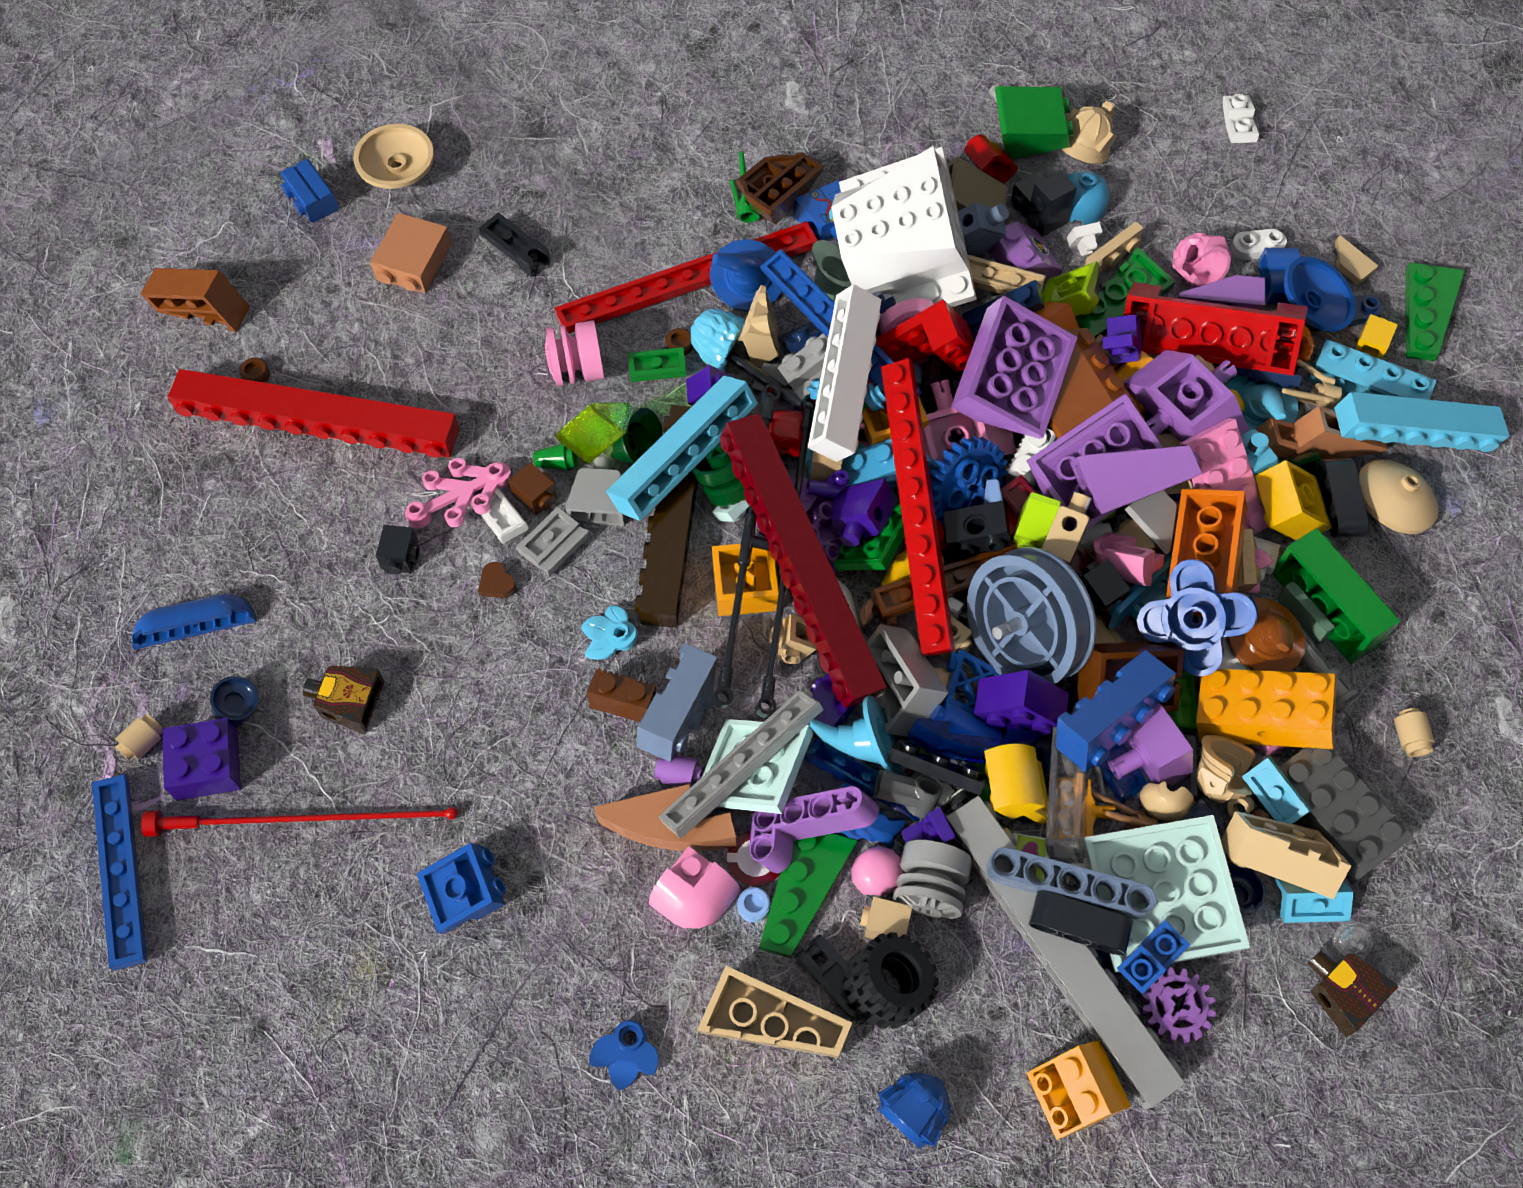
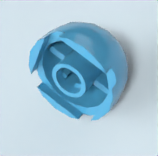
(1090, 198)

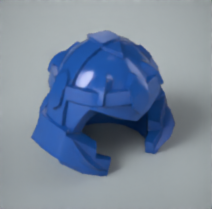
(917, 1107)

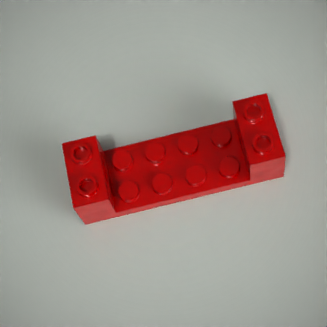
(1218, 331)

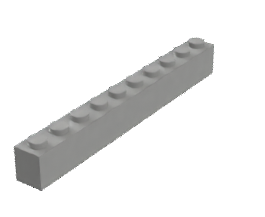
(1072, 966)

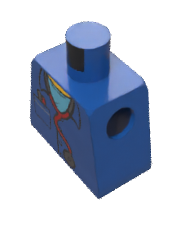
(817, 210)

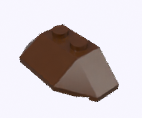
(777, 182)

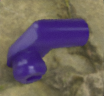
(831, 486)

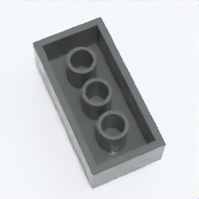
(1344, 810)

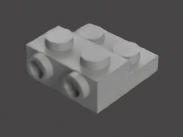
(805, 365)

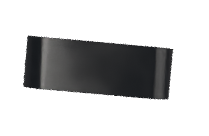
(1342, 497)
(1081, 923)

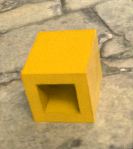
(1375, 336)

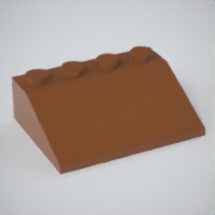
(1087, 385)

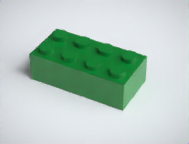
(1339, 592)

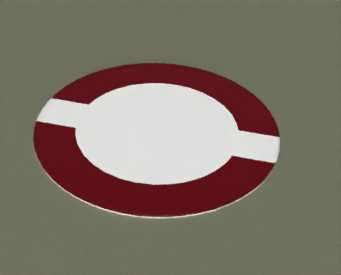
(744, 867)

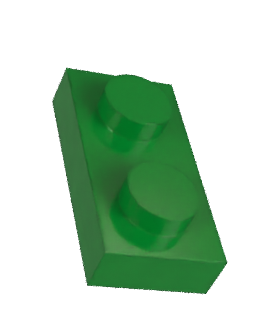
(656, 364)

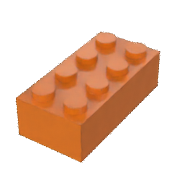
(1213, 531)

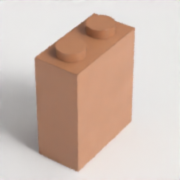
(411, 253)

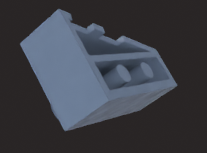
(680, 704)

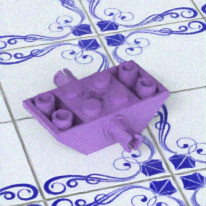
(1185, 395)

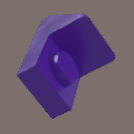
(932, 828)

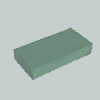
(1306, 612)

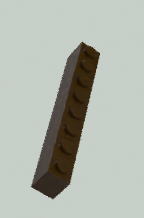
(667, 548)

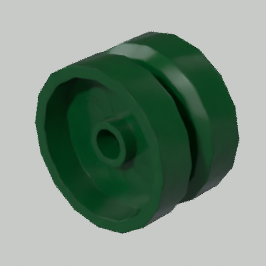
(718, 478)

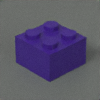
(1020, 702)
(201, 759)

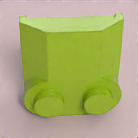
(1075, 289)

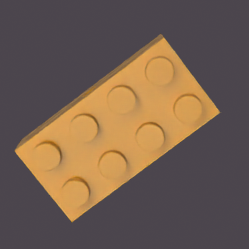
(1268, 707)

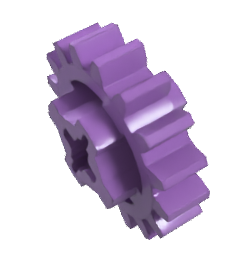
(1189, 1012)

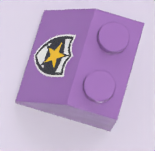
(1025, 250)

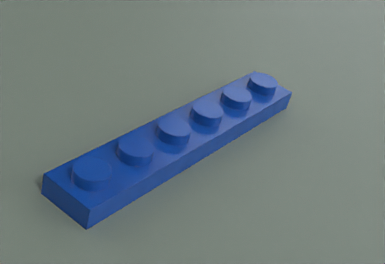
(119, 873)

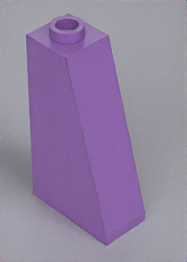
(1129, 476)

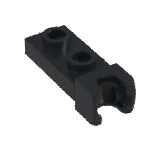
(515, 243)

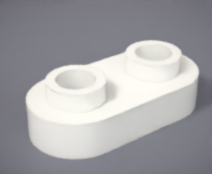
(1257, 241)

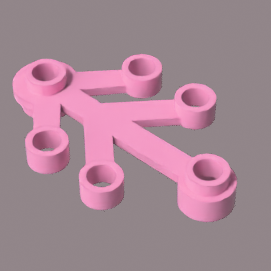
(490, 477)

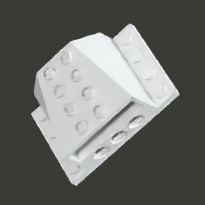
(904, 231)

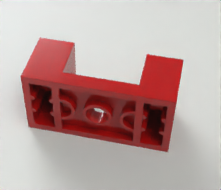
(930, 332)

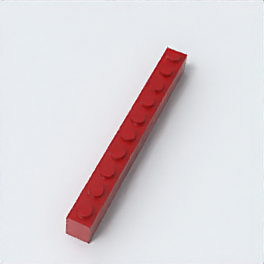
(314, 413)

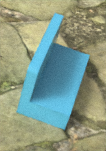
(1276, 792)
(1307, 906)

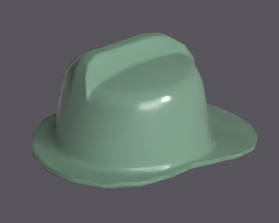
(830, 270)

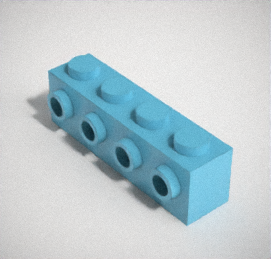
(1367, 374)

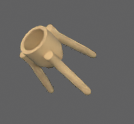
(1322, 394)

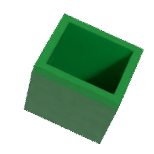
(1033, 120)

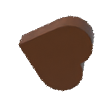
(496, 581)

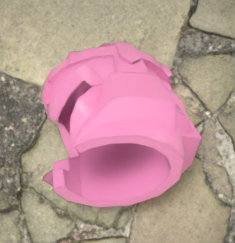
(1202, 259)

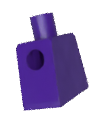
(862, 510)

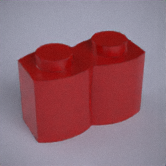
(990, 158)

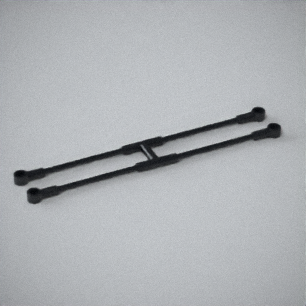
(750, 541)

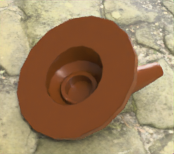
(1273, 642)

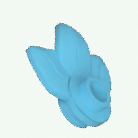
(605, 633)

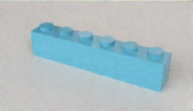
(1421, 422)
(681, 448)

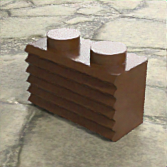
(620, 695)

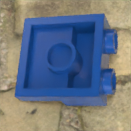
(461, 887)

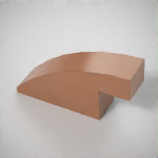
(1315, 432)
(639, 821)

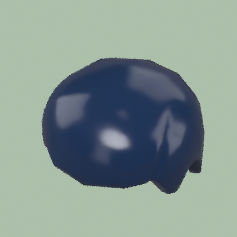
(1247, 887)

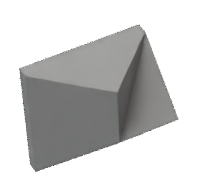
(1157, 517)

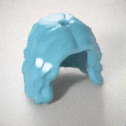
(715, 335)

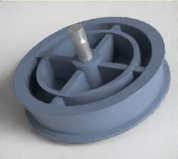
(1031, 614)

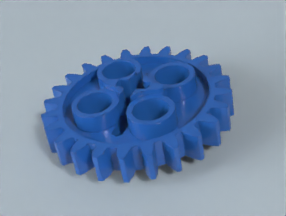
(964, 473)

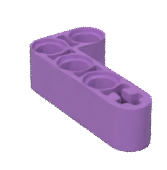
(806, 818)

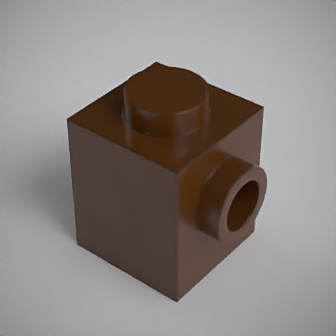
(533, 488)

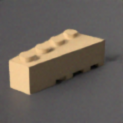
(767, 1016)

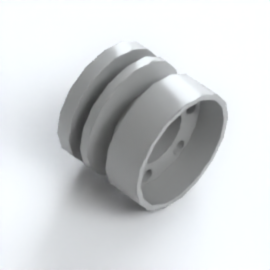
(933, 879)

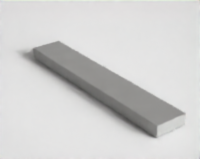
(740, 763)

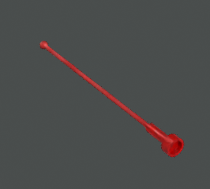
(154, 822)

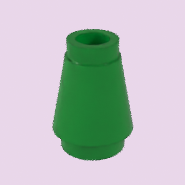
(555, 457)

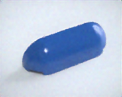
(191, 619)

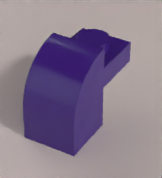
(1123, 339)

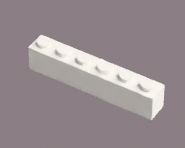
(845, 374)

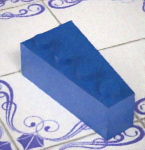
(1114, 711)

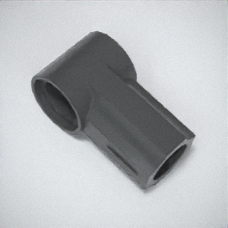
(917, 794)

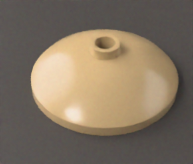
(393, 156)
(1398, 496)

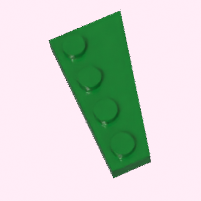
(1114, 293)
(1429, 306)
(803, 890)

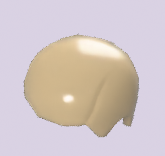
(1165, 804)

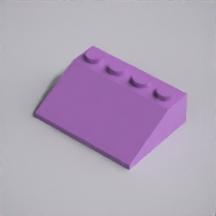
(1014, 369)
(1110, 430)

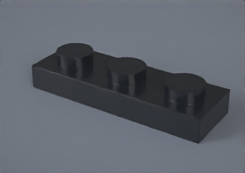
(937, 766)

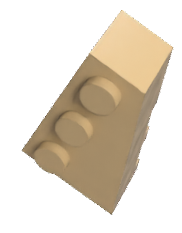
(1285, 852)

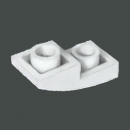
(1239, 118)

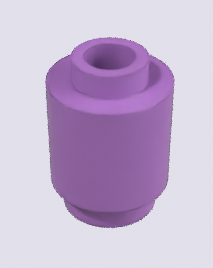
(679, 771)

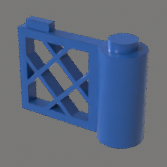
(960, 715)

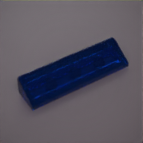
(848, 770)

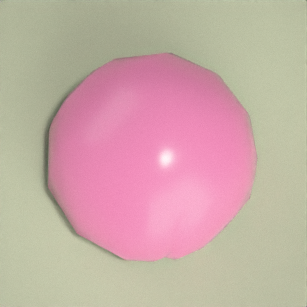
(876, 871)

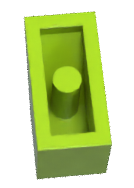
(1035, 521)

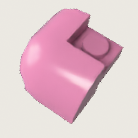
(1131, 562)
(694, 891)

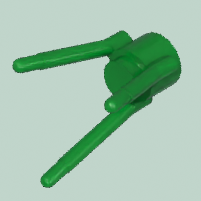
(743, 209)

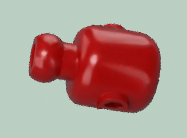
(786, 432)

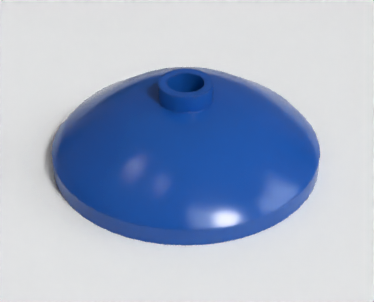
(1324, 291)

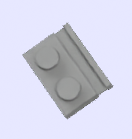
(553, 541)

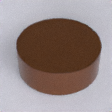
(679, 338)
(254, 370)

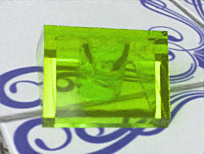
(595, 428)

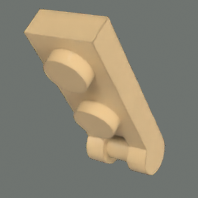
(1116, 248)

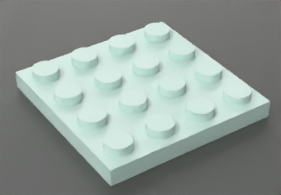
(1189, 878)

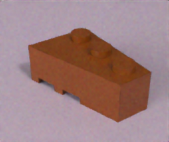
(196, 294)

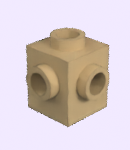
(793, 641)

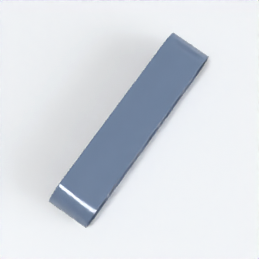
(1085, 878)

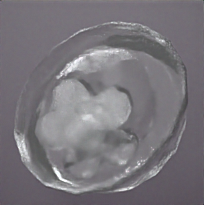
(1352, 938)

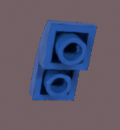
(1153, 956)

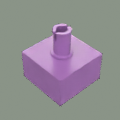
(1157, 749)

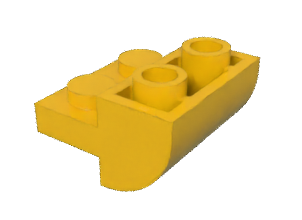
(1017, 782)

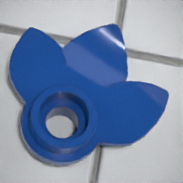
(623, 1058)

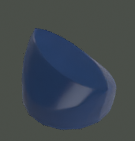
(234, 699)

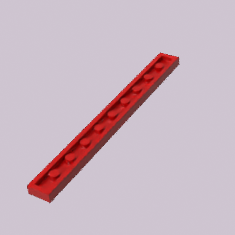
(669, 282)
(917, 509)

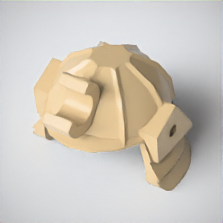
(1091, 133)
(1222, 770)

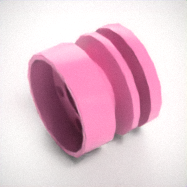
(574, 353)

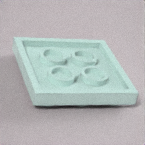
(772, 783)

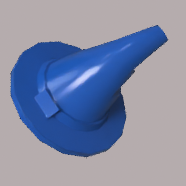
(738, 275)

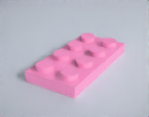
(1227, 467)

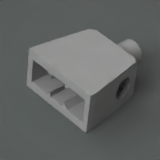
(588, 497)

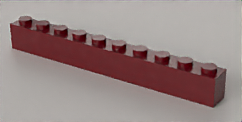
(801, 561)

